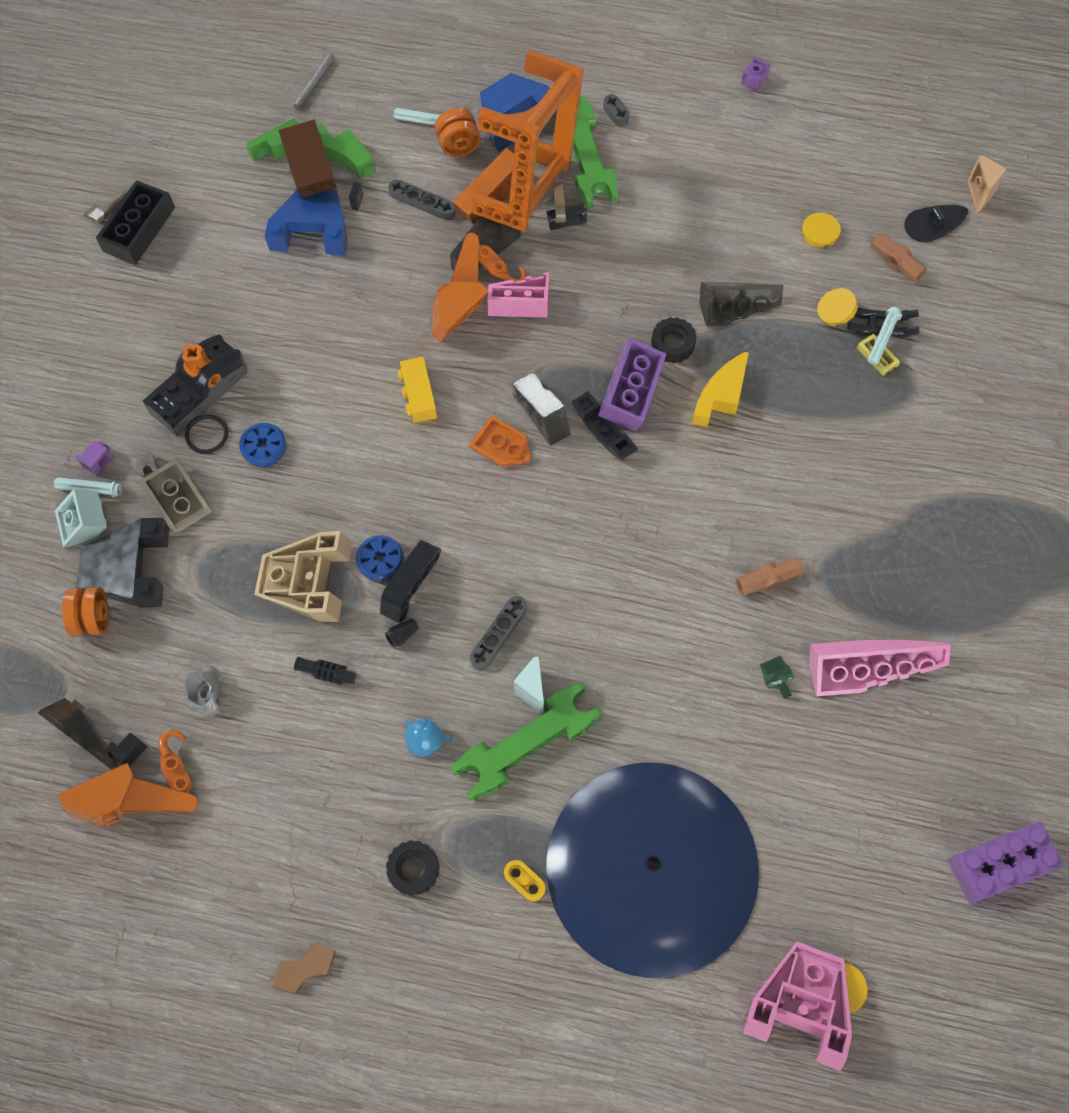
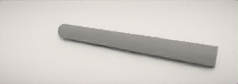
(313, 82)

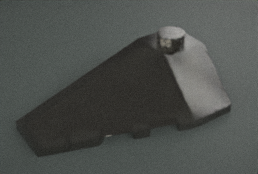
(733, 301)

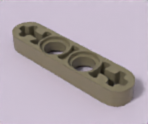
(559, 202)

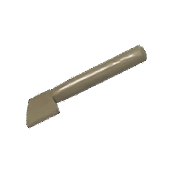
(98, 215)

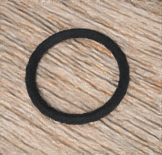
(205, 451)

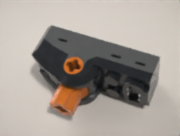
(199, 380)

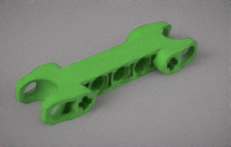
(593, 176)
(495, 761)

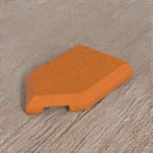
(501, 443)

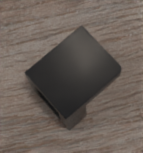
(128, 749)

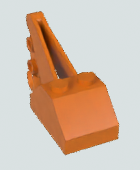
(464, 292)
(118, 792)

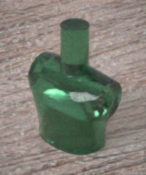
(776, 674)

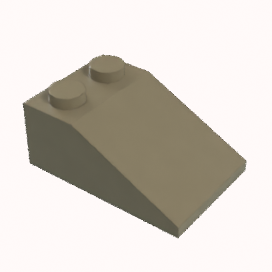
(175, 496)

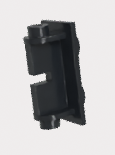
(574, 216)

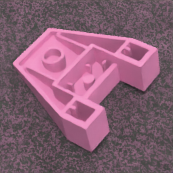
(809, 995)

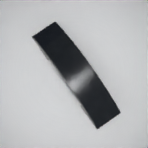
(603, 429)

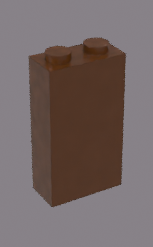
(307, 159)

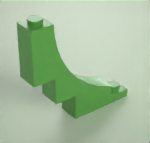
(342, 148)

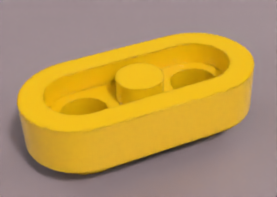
(524, 881)

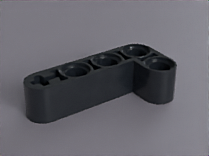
(407, 580)

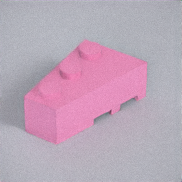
(519, 298)

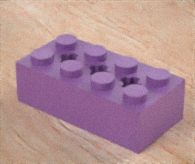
(632, 384)
(1019, 869)

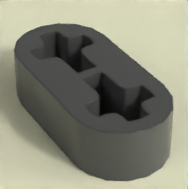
(613, 111)

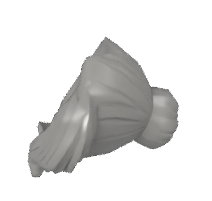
(203, 690)

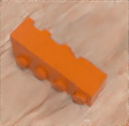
(492, 182)

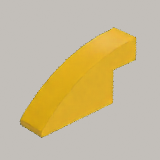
(721, 391)

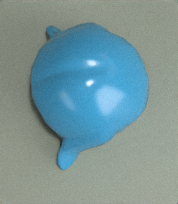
(424, 737)

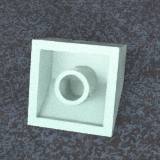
(80, 517)

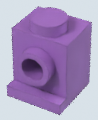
(756, 73)
(95, 457)

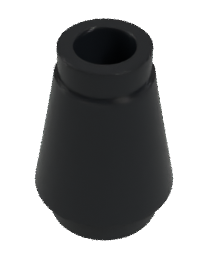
(401, 632)

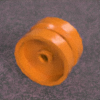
(457, 132)
(85, 612)

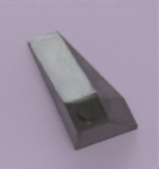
(78, 726)

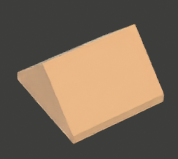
(984, 181)

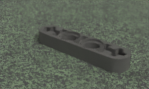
(420, 201)
(496, 631)

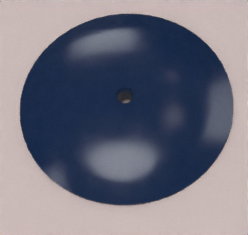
(641, 917)

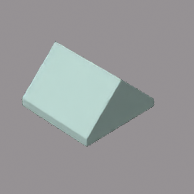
(529, 686)

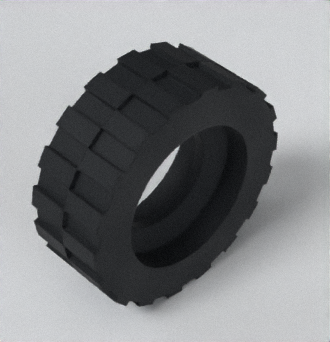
(679, 326)
(395, 862)

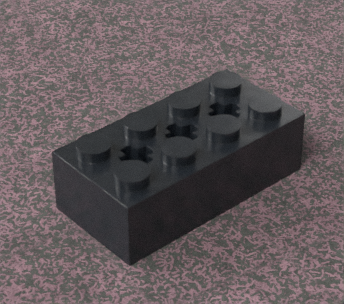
(135, 222)

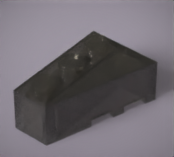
(542, 407)

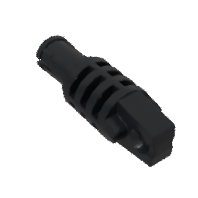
(325, 670)

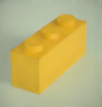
(417, 390)

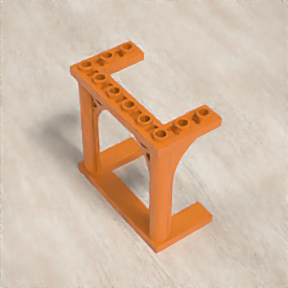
(525, 130)

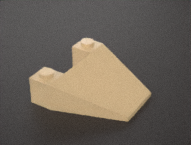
(299, 575)

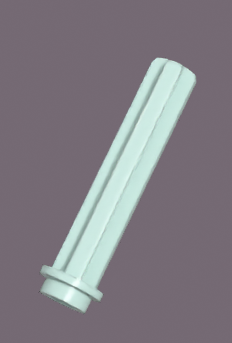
(415, 116)
(893, 314)
(104, 488)

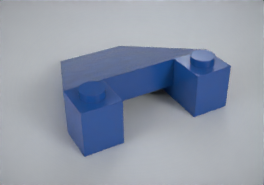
(512, 96)
(309, 214)

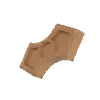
(314, 963)

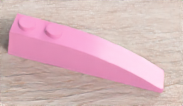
(865, 663)

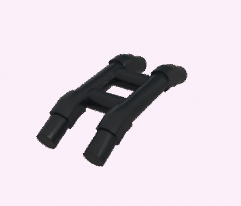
(872, 322)

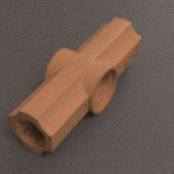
(898, 257)
(769, 576)

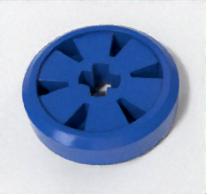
(256, 454)
(382, 546)

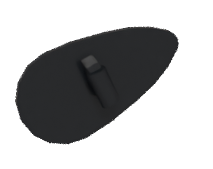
(934, 221)

